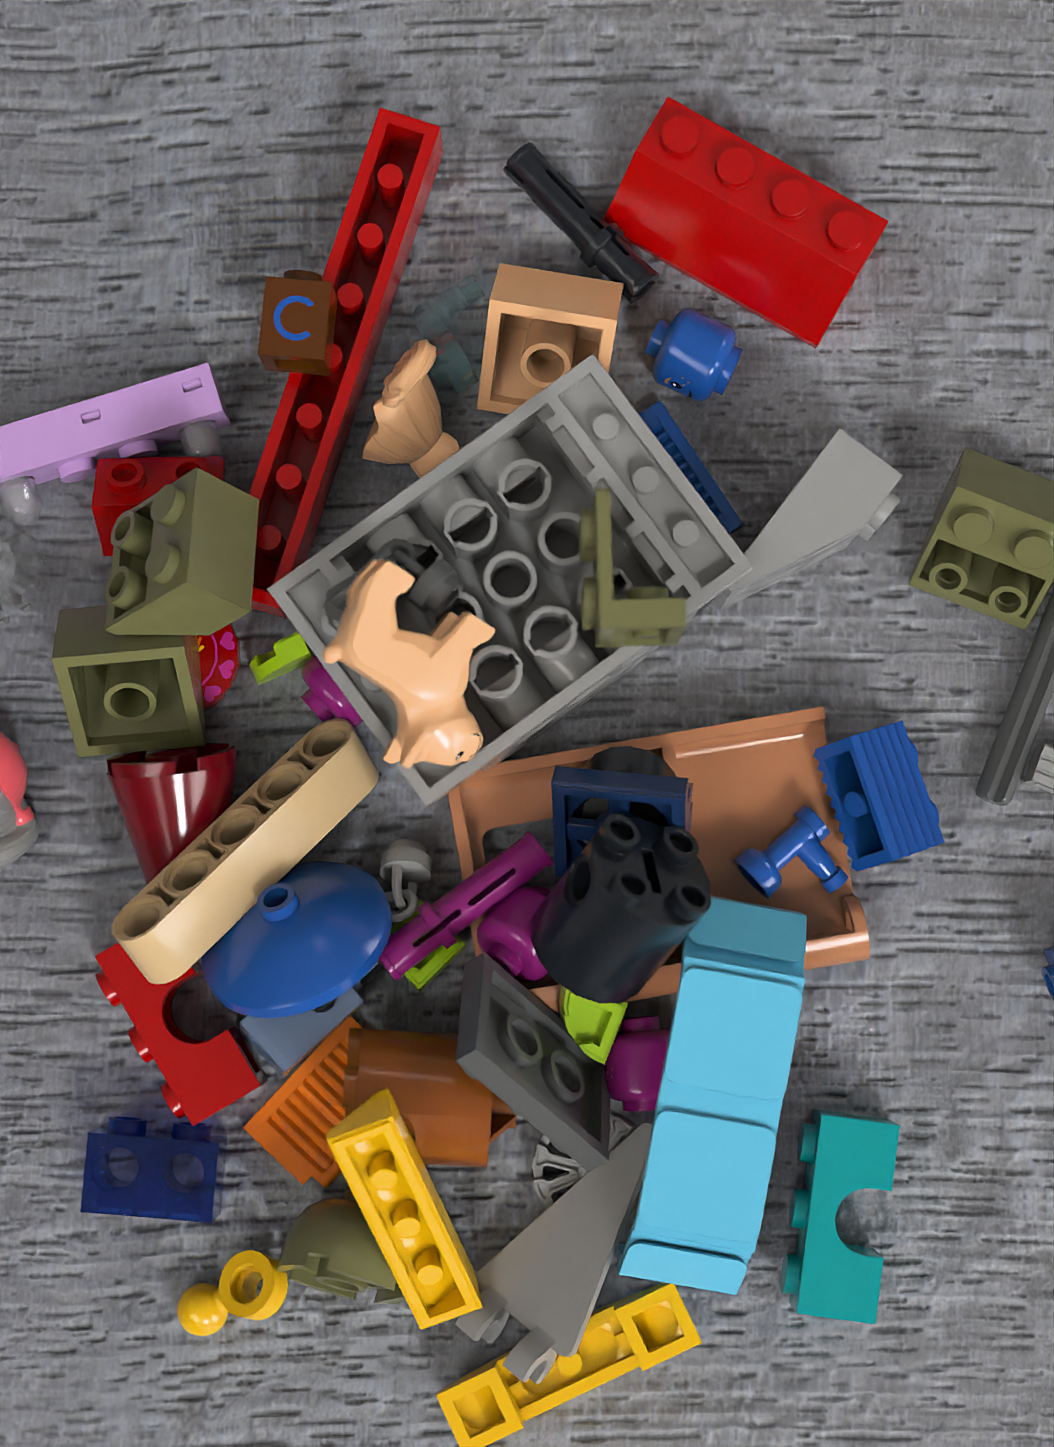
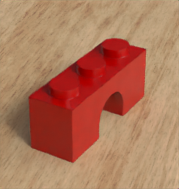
(198, 1073)

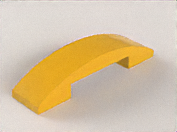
(617, 1339)

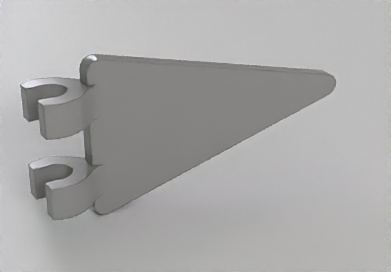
(559, 1264)

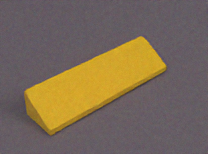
(404, 1211)

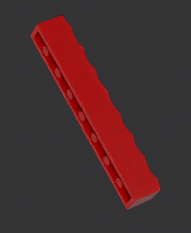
(320, 409)

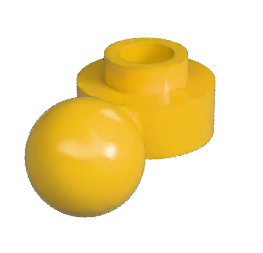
(205, 1307)

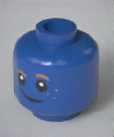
(693, 354)

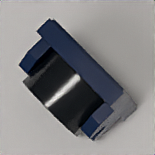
(614, 782)

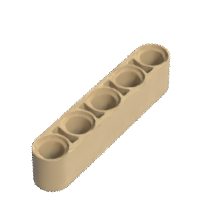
(245, 851)

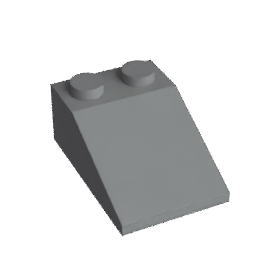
(832, 503)

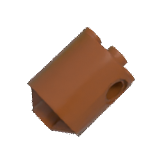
(441, 1105)

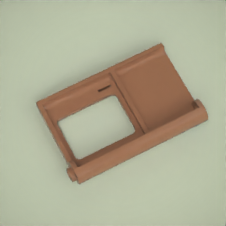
(743, 797)

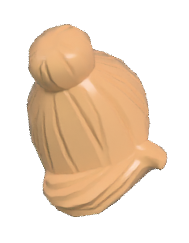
(410, 416)

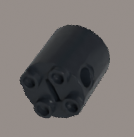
(621, 908)

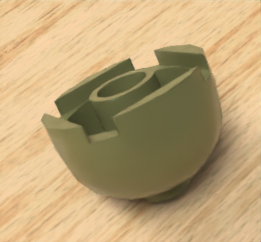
(337, 1252)

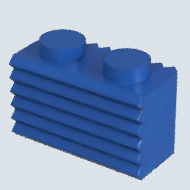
(879, 796)

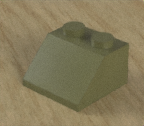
(127, 688)

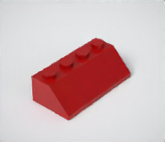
(743, 222)

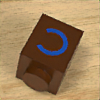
(298, 323)

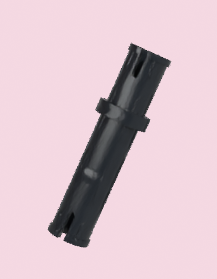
(597, 240)

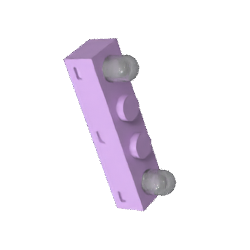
(112, 425)

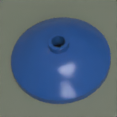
(301, 942)

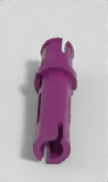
(523, 858)

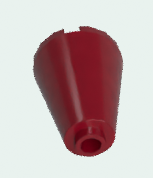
(171, 798)

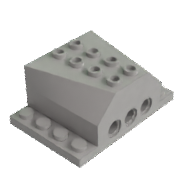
(511, 529)

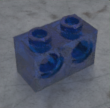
(155, 1188)

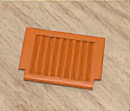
(304, 1109)

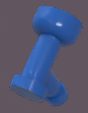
(800, 839)

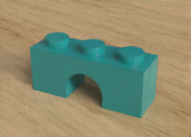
(840, 1157)

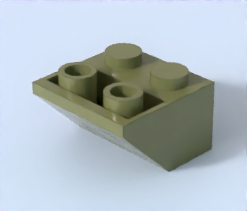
(990, 540)
(183, 559)

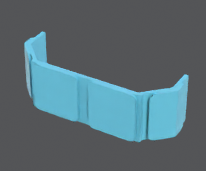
(719, 1098)

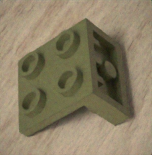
(645, 615)

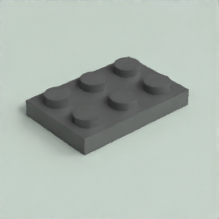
(532, 1062)

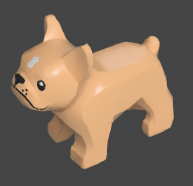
(415, 669)

